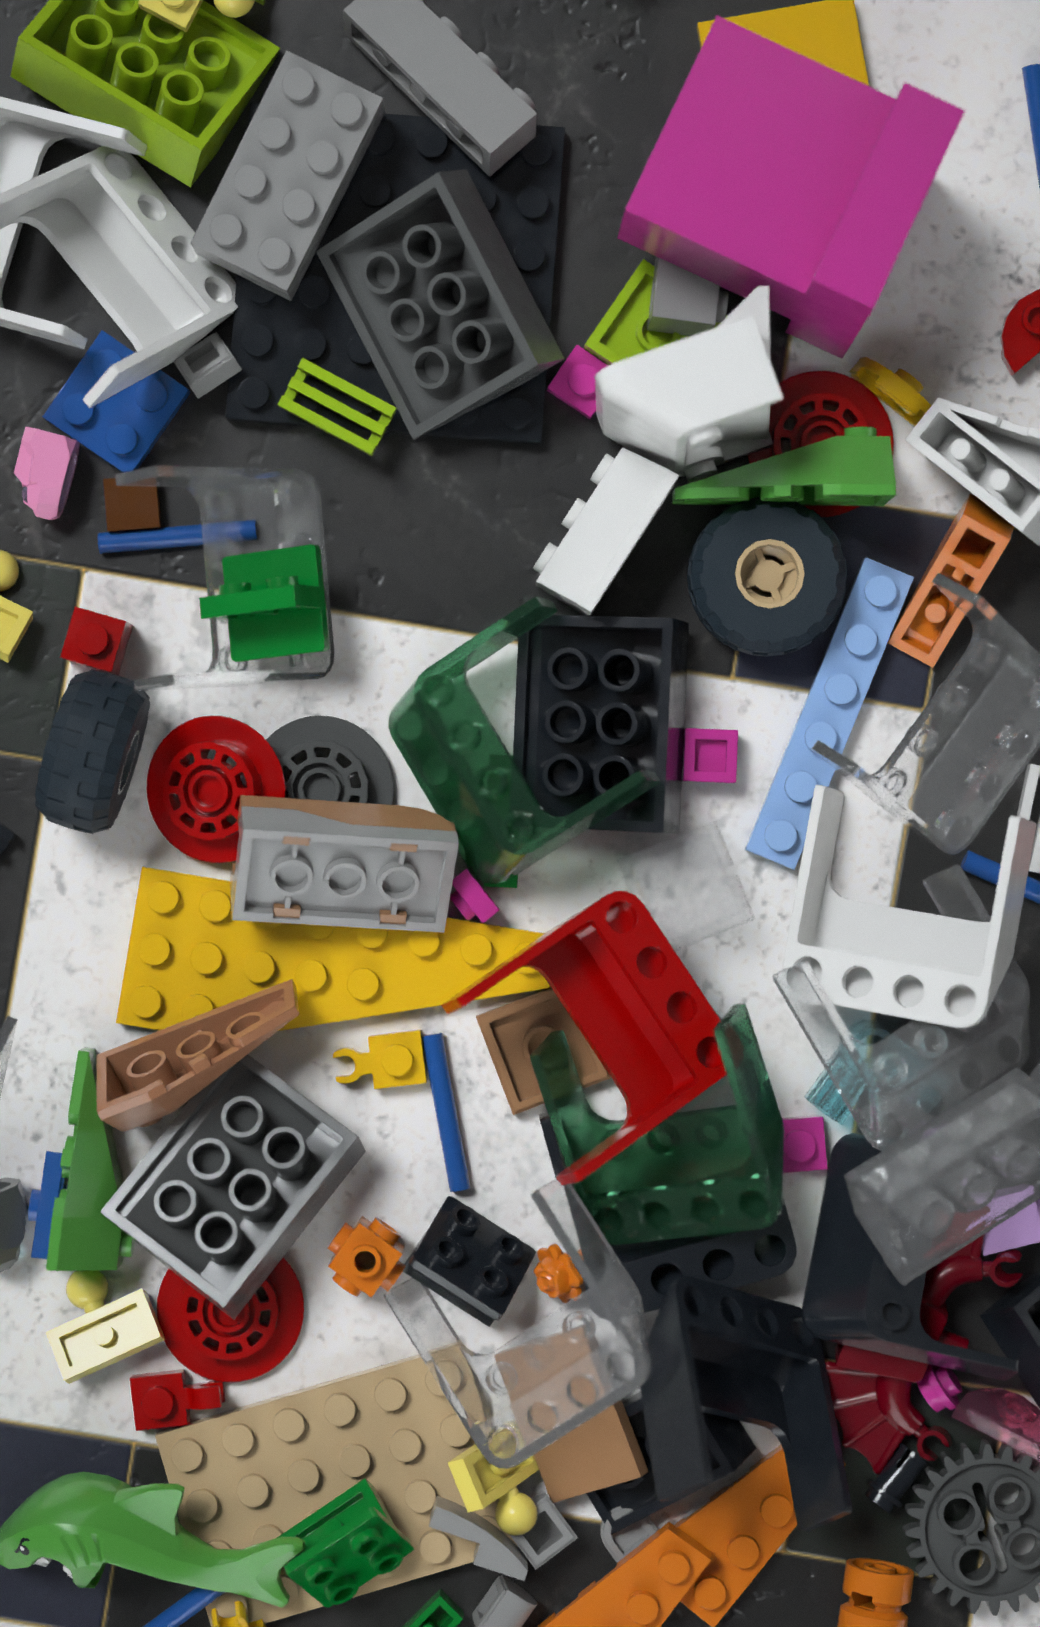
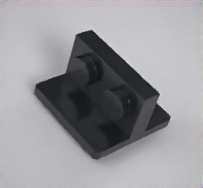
(470, 1261)

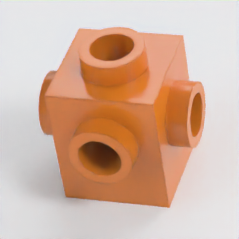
(375, 1238)

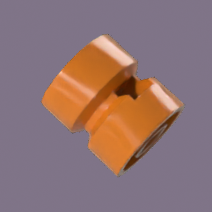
(875, 1593)

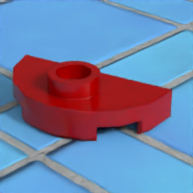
(1021, 333)

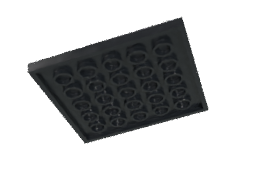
(276, 333)

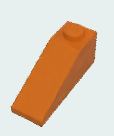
(964, 556)

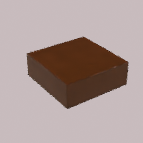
(131, 507)

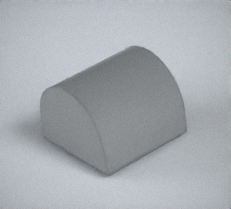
(547, 1536)
(504, 1605)

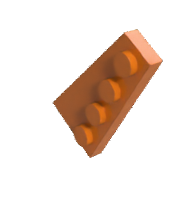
(742, 1531)
(641, 1586)

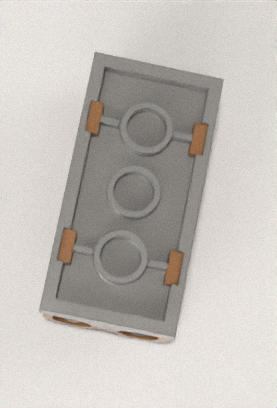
(342, 864)

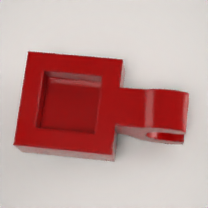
(166, 1399)

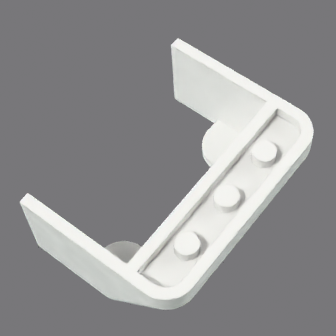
(683, 394)

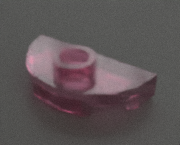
(1003, 1417)

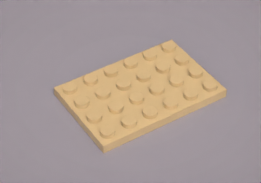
(287, 1456)

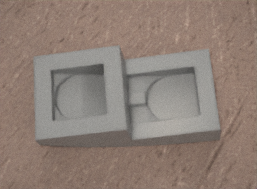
(493, 1547)

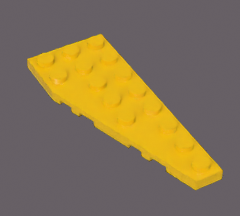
(195, 958)

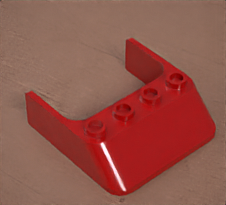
(631, 1007)

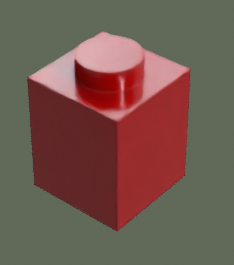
(96, 640)

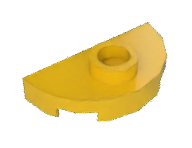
(896, 390)

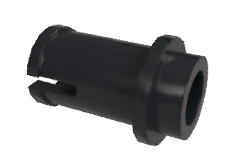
(895, 1478)

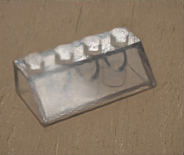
(952, 1177)

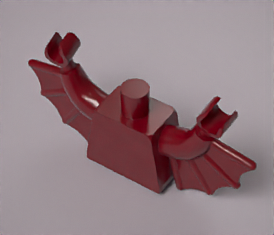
(875, 1388)

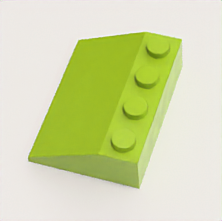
(146, 75)

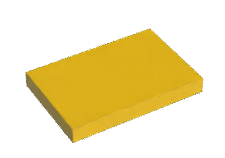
(818, 30)

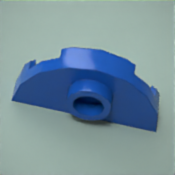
(42, 1203)

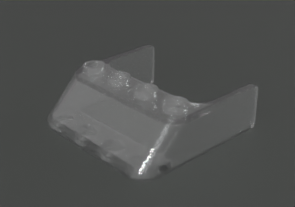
(285, 515)
(966, 740)
(923, 1064)
(554, 1370)

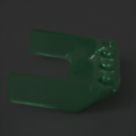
(471, 771)
(692, 1170)

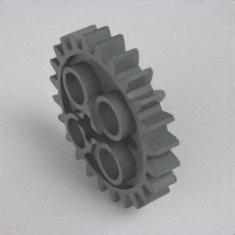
(946, 1541)

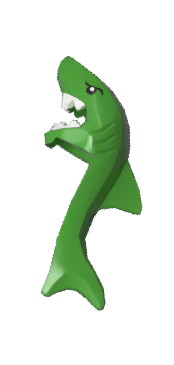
(102, 1520)

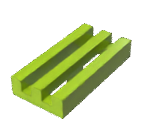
(297, 386)

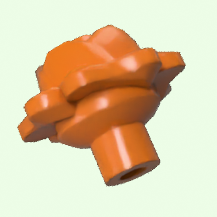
(557, 1274)

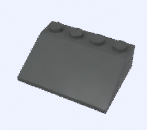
(439, 302)
(234, 1182)

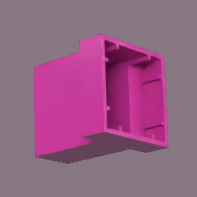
(788, 181)

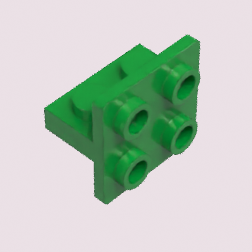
(272, 603)
(346, 1545)

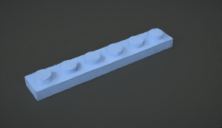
(829, 709)

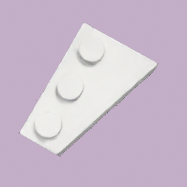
(987, 457)

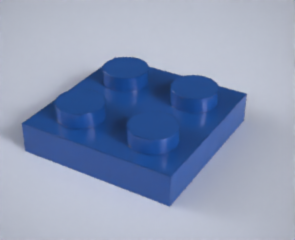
(125, 424)

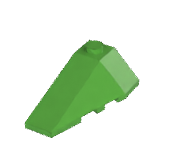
(831, 472)
(79, 1233)

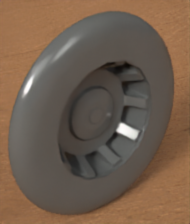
(325, 778)

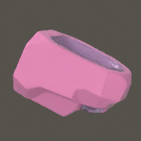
(46, 471)

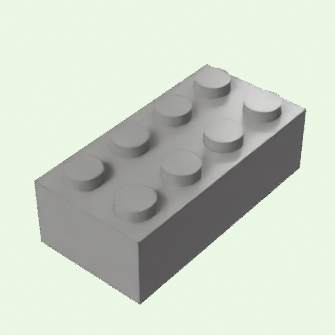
(288, 175)

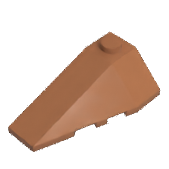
(169, 1067)

